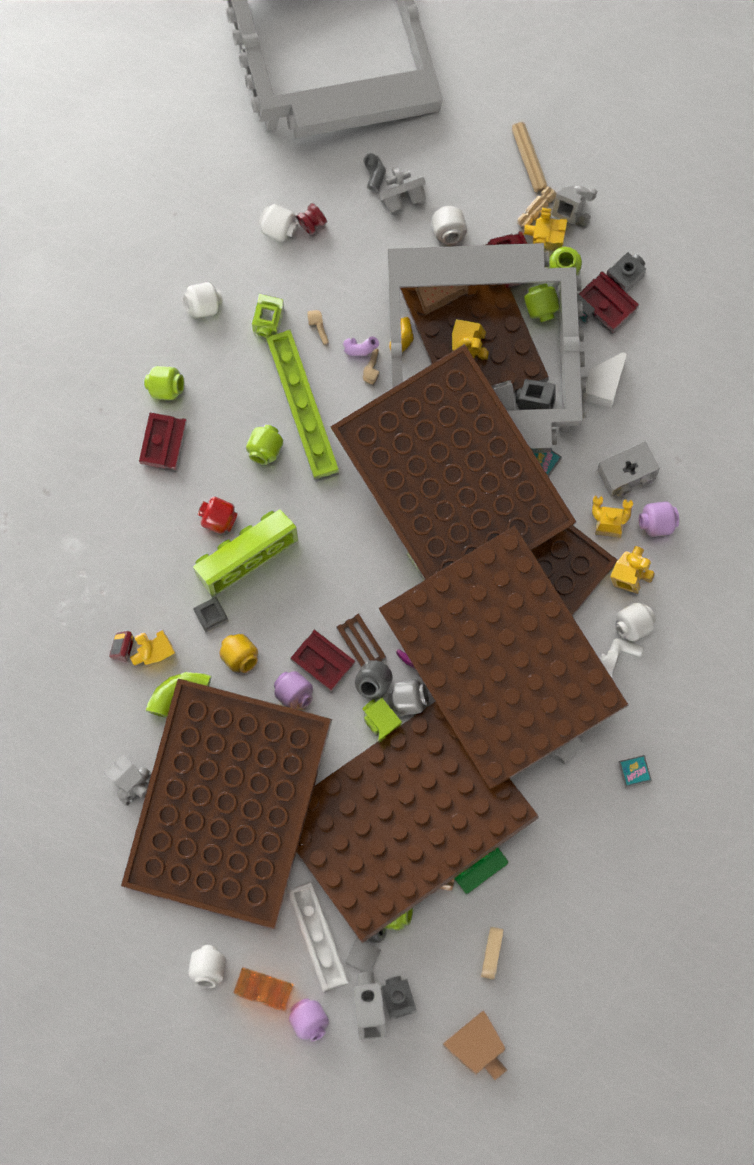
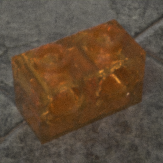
(264, 989)

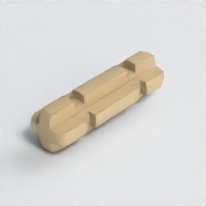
(535, 208)

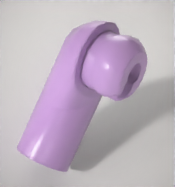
(364, 349)

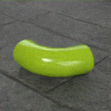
(162, 696)

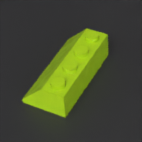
(246, 552)

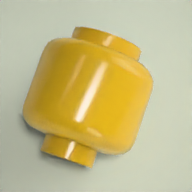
(238, 653)

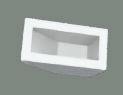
(604, 381)

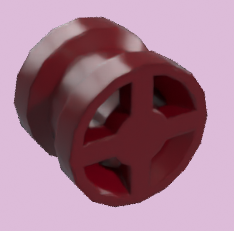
(311, 219)

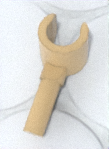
(315, 318)
(370, 374)

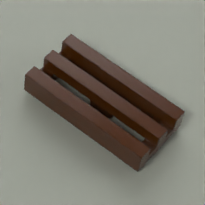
(350, 624)

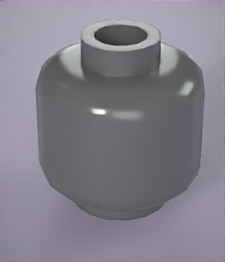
(373, 679)

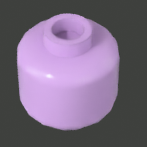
(659, 519)
(293, 690)
(308, 1019)

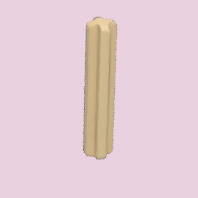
(529, 156)

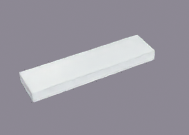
(318, 937)

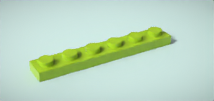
(302, 404)

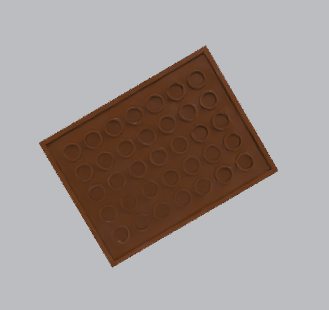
(450, 465)
(503, 657)
(226, 803)
(404, 822)

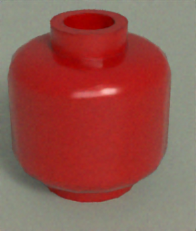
(217, 515)

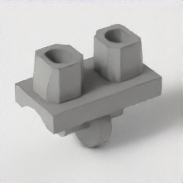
(414, 188)

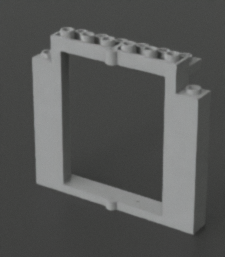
(341, 104)
(501, 266)

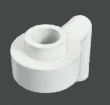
(610, 660)

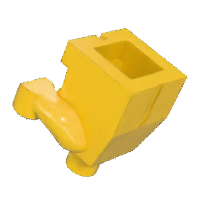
(547, 231)
(470, 335)
(609, 519)
(630, 569)
(152, 650)

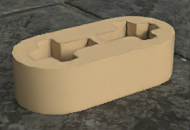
(492, 953)

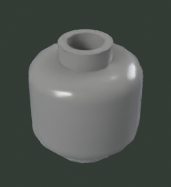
(408, 697)

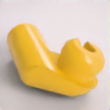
(406, 334)

